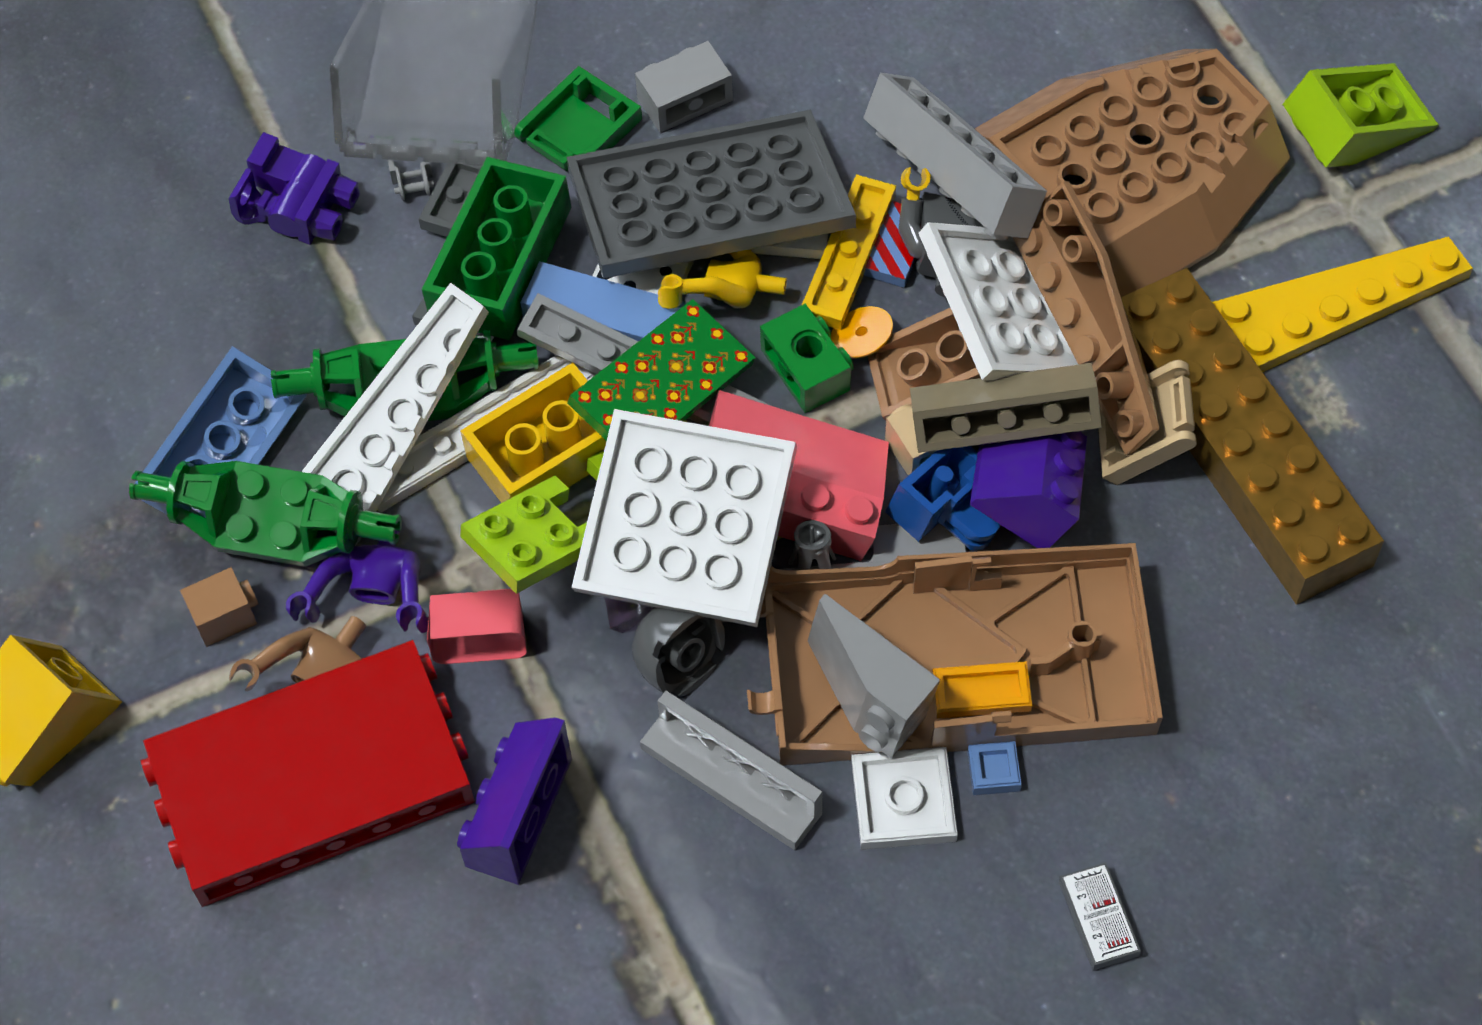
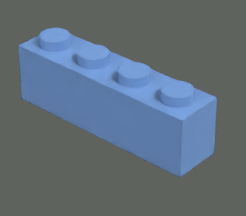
(607, 302)

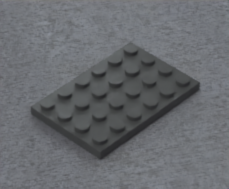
(709, 193)

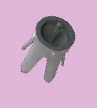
(811, 543)

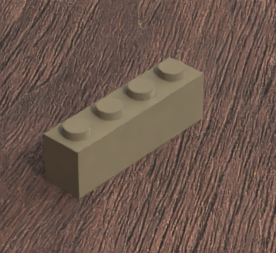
(1005, 408)

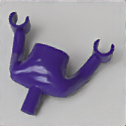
(375, 580)

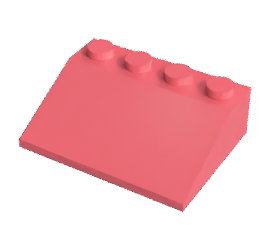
(834, 475)

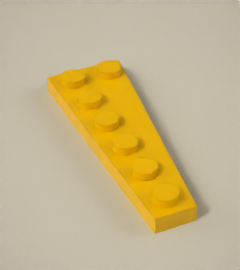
(1320, 307)

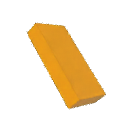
(982, 689)

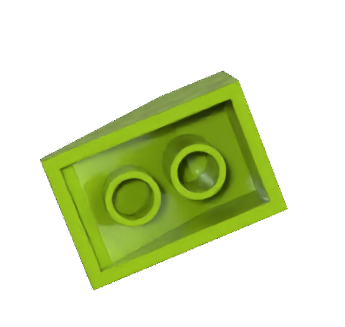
(1357, 112)

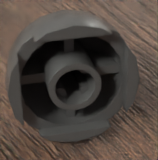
(676, 649)

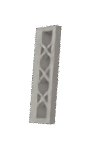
(733, 771)

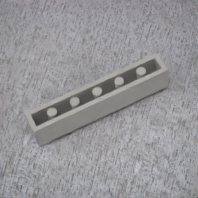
(956, 156)

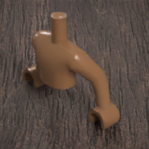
(318, 654)

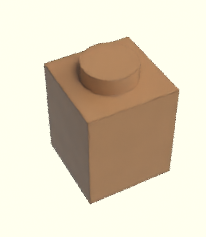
(220, 606)

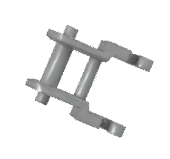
(397, 177)

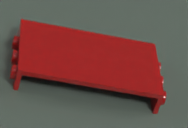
(307, 772)

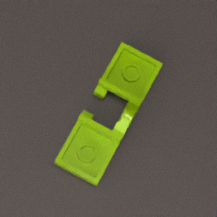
(528, 534)

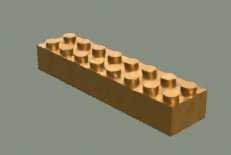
(1254, 444)

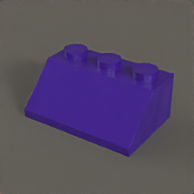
(1031, 485)
(516, 799)

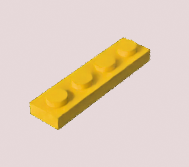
(848, 252)

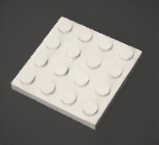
(995, 301)
(685, 517)

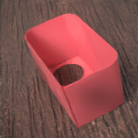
(476, 627)

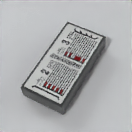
(1099, 916)

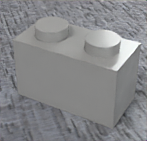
(684, 86)

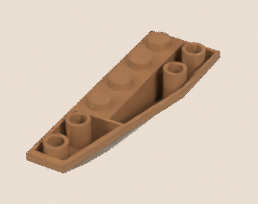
(1087, 306)

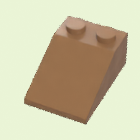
(920, 356)

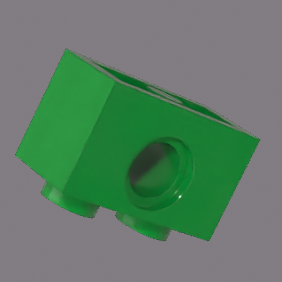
(808, 379)

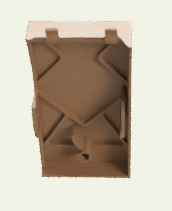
(1061, 609)

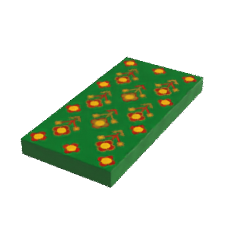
(665, 372)

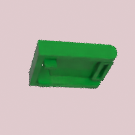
(569, 127)

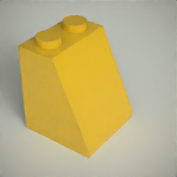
(44, 707)

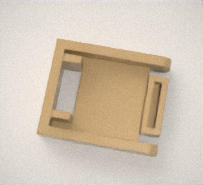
(1176, 422)

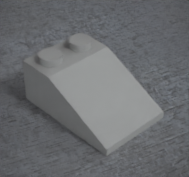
(873, 680)

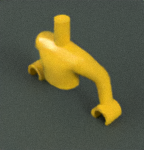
(726, 281)

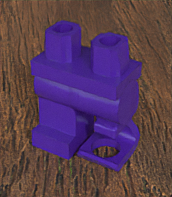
(304, 189)

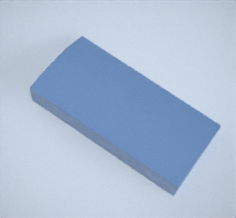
(227, 420)

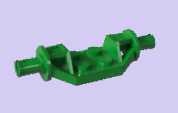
(365, 361)
(265, 510)

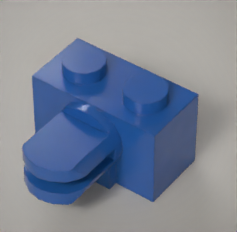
(942, 494)

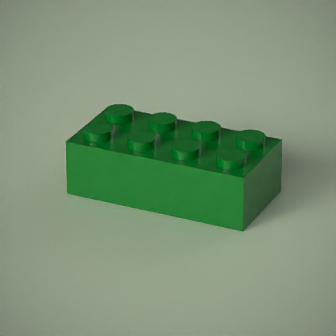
(500, 239)

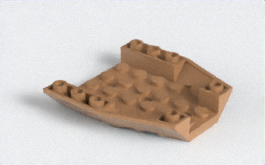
(1157, 201)

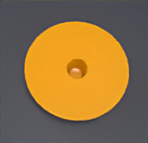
(863, 331)

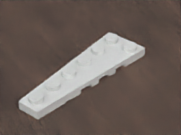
(391, 413)

